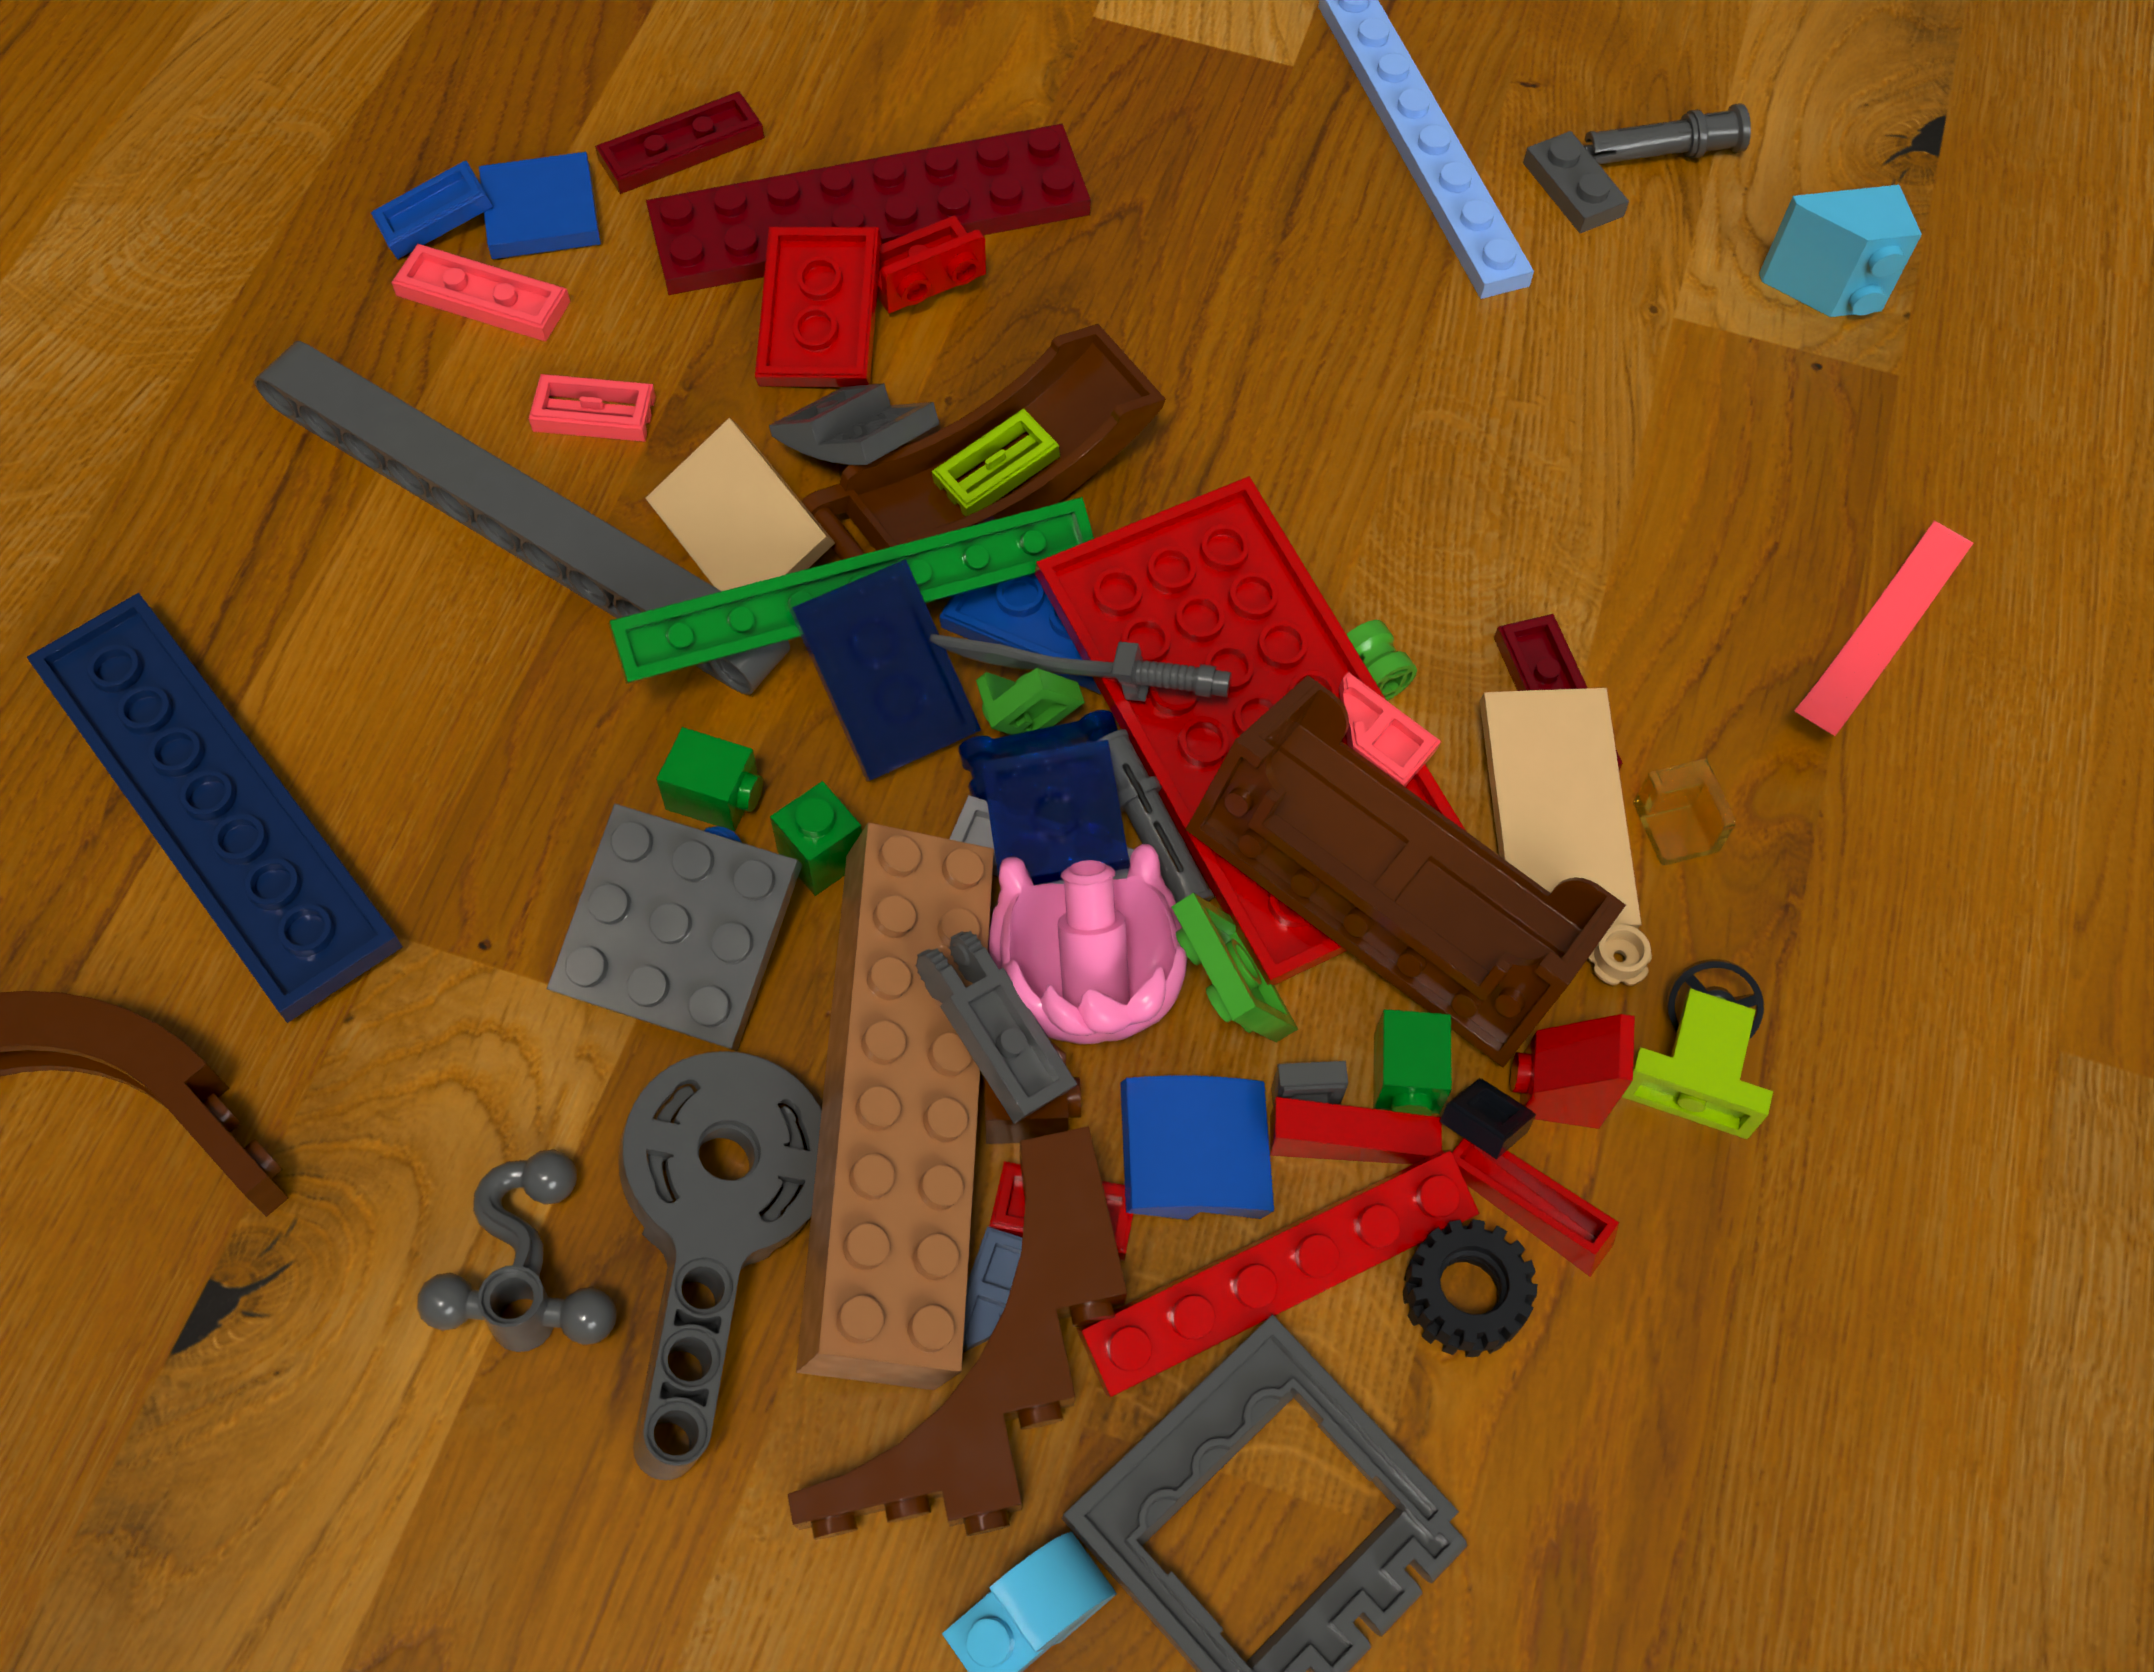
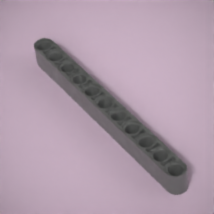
(491, 497)

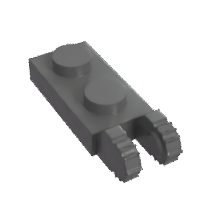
(995, 1027)

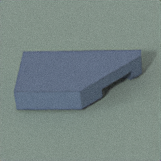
(989, 1285)

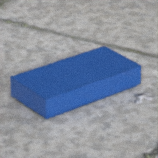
(431, 209)

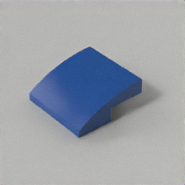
(1196, 1146)

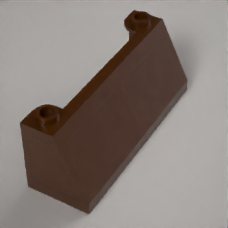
(1396, 876)

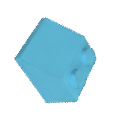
(1842, 249)

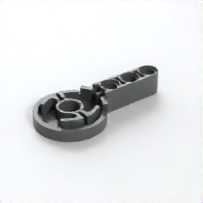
(714, 1221)

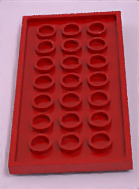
(1229, 593)

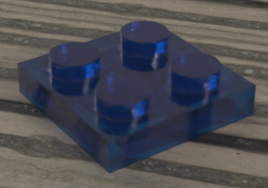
(1056, 809)

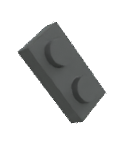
(1575, 182)

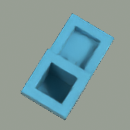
(1030, 1608)

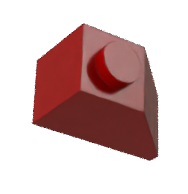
(1576, 1070)

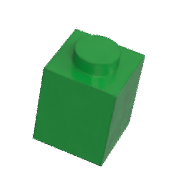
(709, 779)
(817, 834)
(1412, 1062)

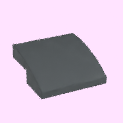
(854, 425)

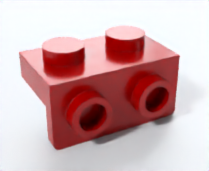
(929, 263)

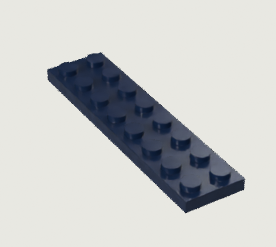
(215, 807)

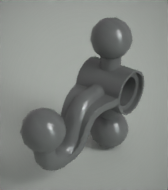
(450, 1300)

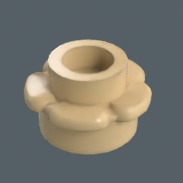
(1629, 943)

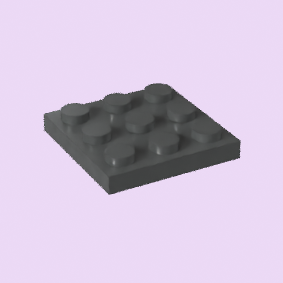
(675, 926)

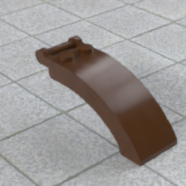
(1077, 391)

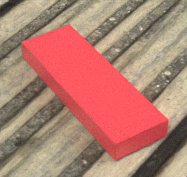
(481, 292)

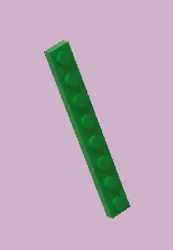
(761, 615)

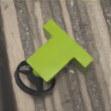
(1707, 1057)

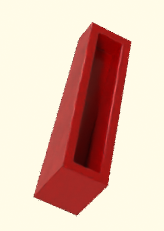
(1351, 1133)
(1539, 1205)

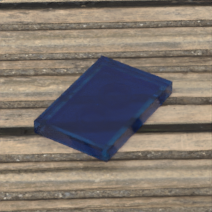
(882, 670)

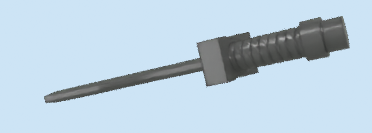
(1127, 667)

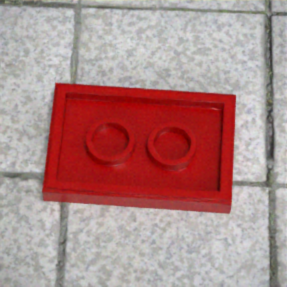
(818, 307)

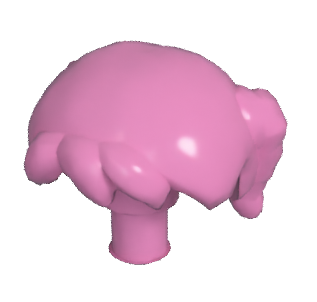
(1091, 952)

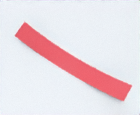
(1884, 629)

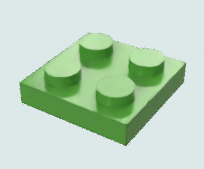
(1237, 985)

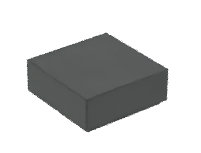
(1311, 1081)

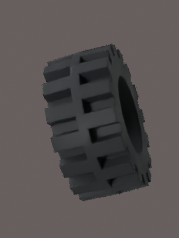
(1493, 1255)

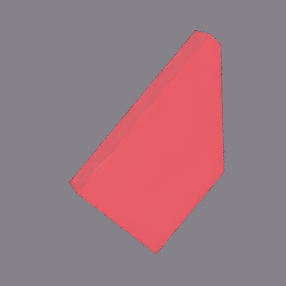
(1384, 732)

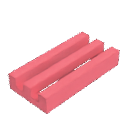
(590, 415)

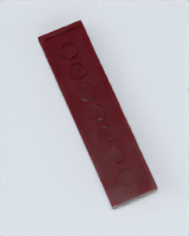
(985, 182)

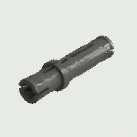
(1146, 791)

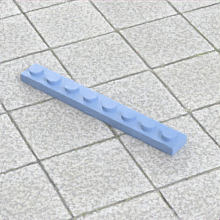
(1429, 147)

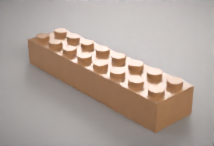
(895, 1122)

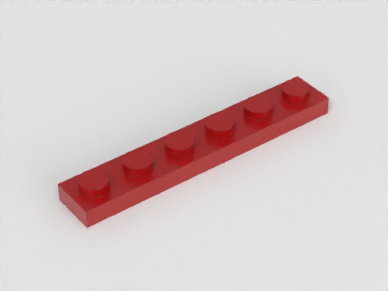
(1276, 1272)

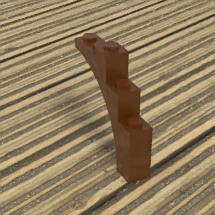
(1023, 1373)

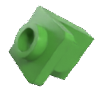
(1030, 703)

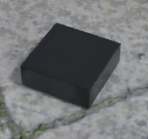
(1488, 1118)

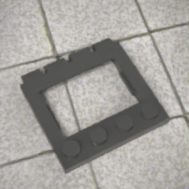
(1197, 1442)

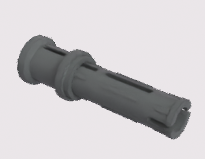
(1690, 135)

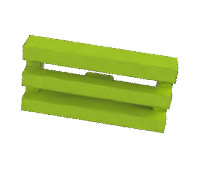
(1001, 470)

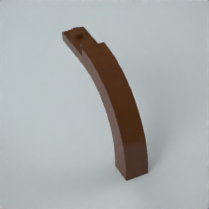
(112, 1042)

